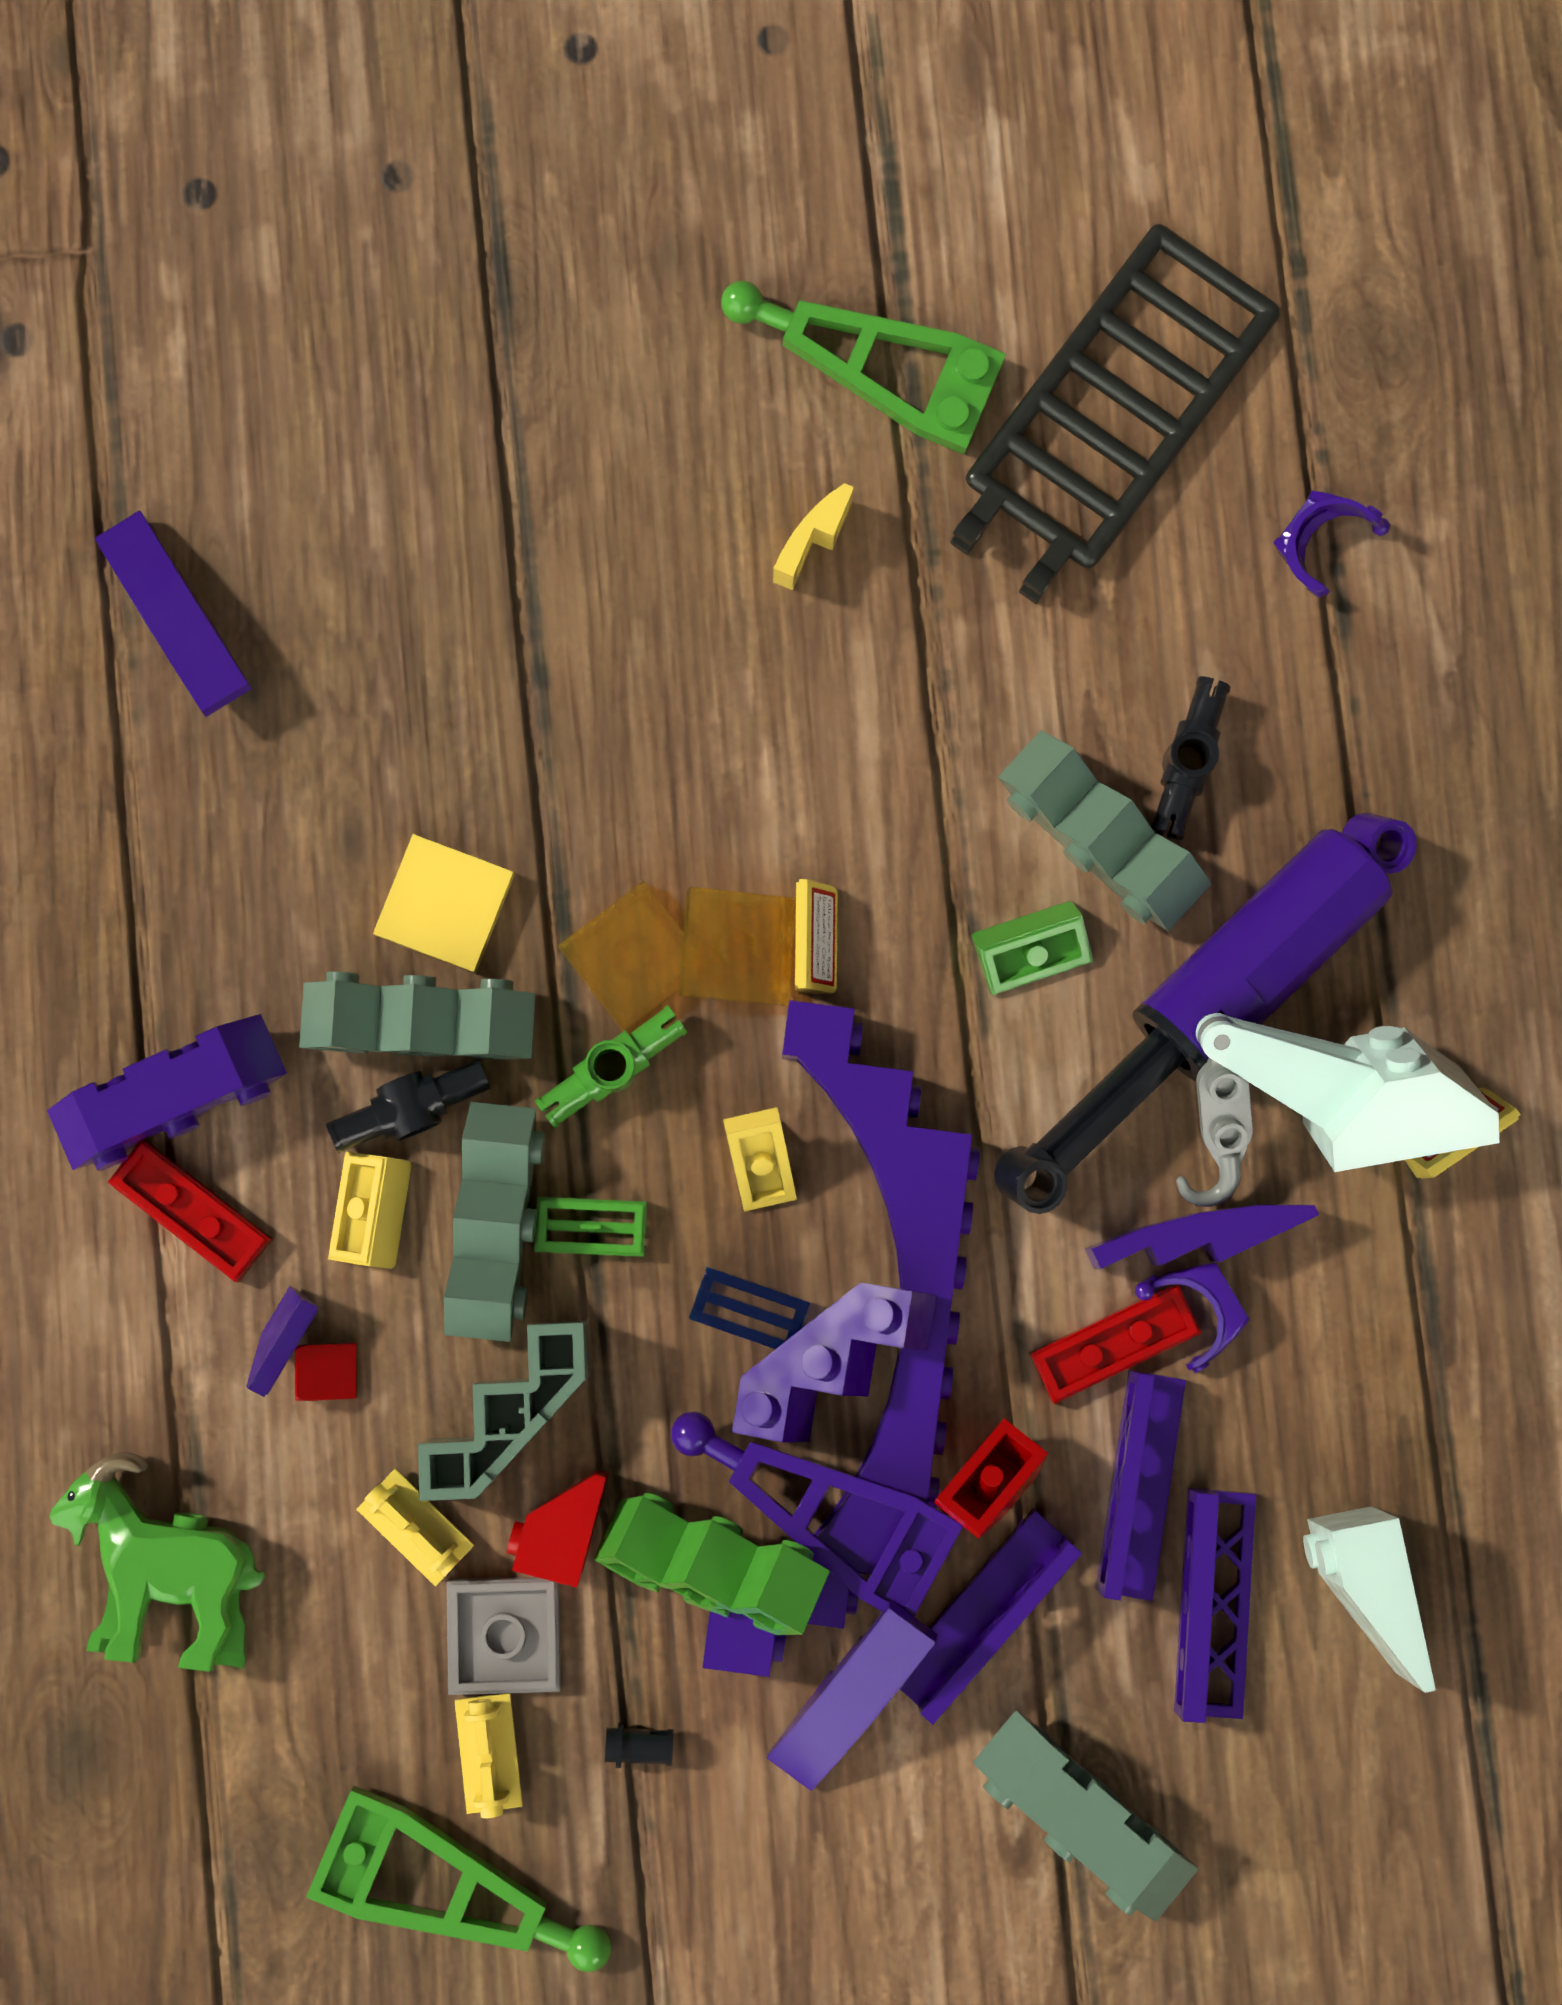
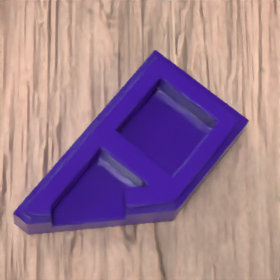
(280, 1339)

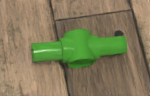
(585, 1082)

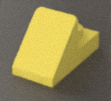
(760, 1159)

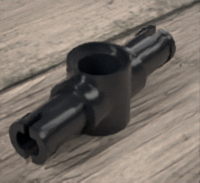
(1201, 734)
(408, 1106)

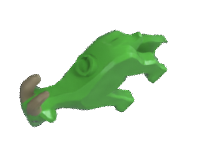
(161, 1563)

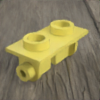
(415, 1527)
(488, 1754)

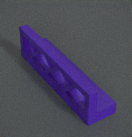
(1140, 1486)
(1198, 1605)
(989, 1612)

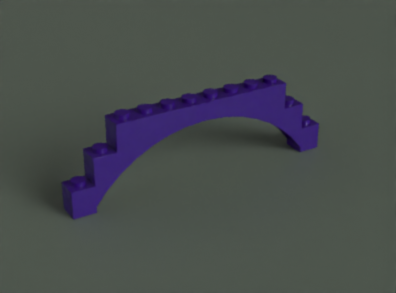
(924, 1189)

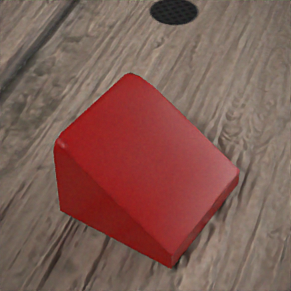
(325, 1371)

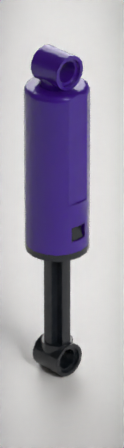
(1237, 972)

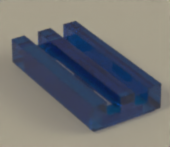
(705, 1295)

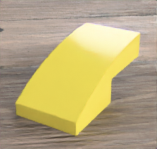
(820, 527)

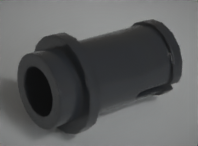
(638, 1746)

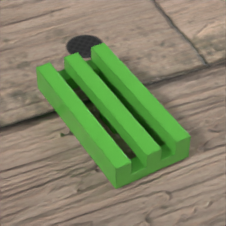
(637, 1228)

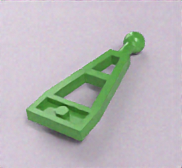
(957, 394)
(359, 1849)

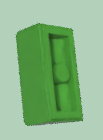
(1032, 947)

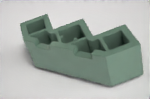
(1103, 832)
(417, 1018)
(492, 1222)
(507, 1414)
(1083, 1818)

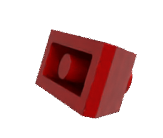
(992, 1479)
(559, 1533)

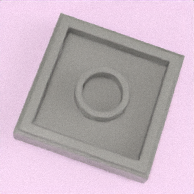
(503, 1635)

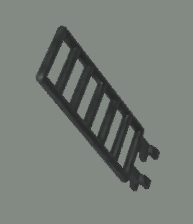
(1071, 358)

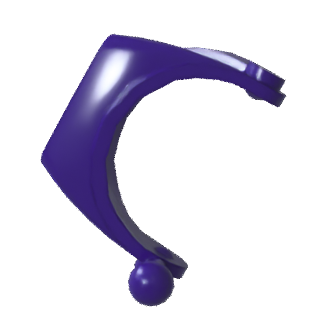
(1316, 510)
(1213, 1285)

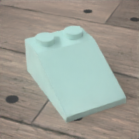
(1369, 1572)

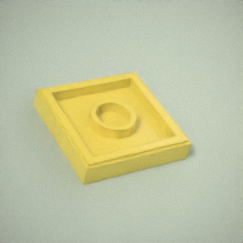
(444, 903)

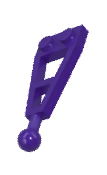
(910, 1557)

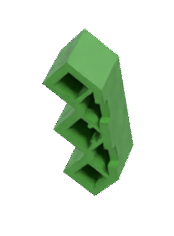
(712, 1565)

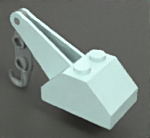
(1361, 1101)

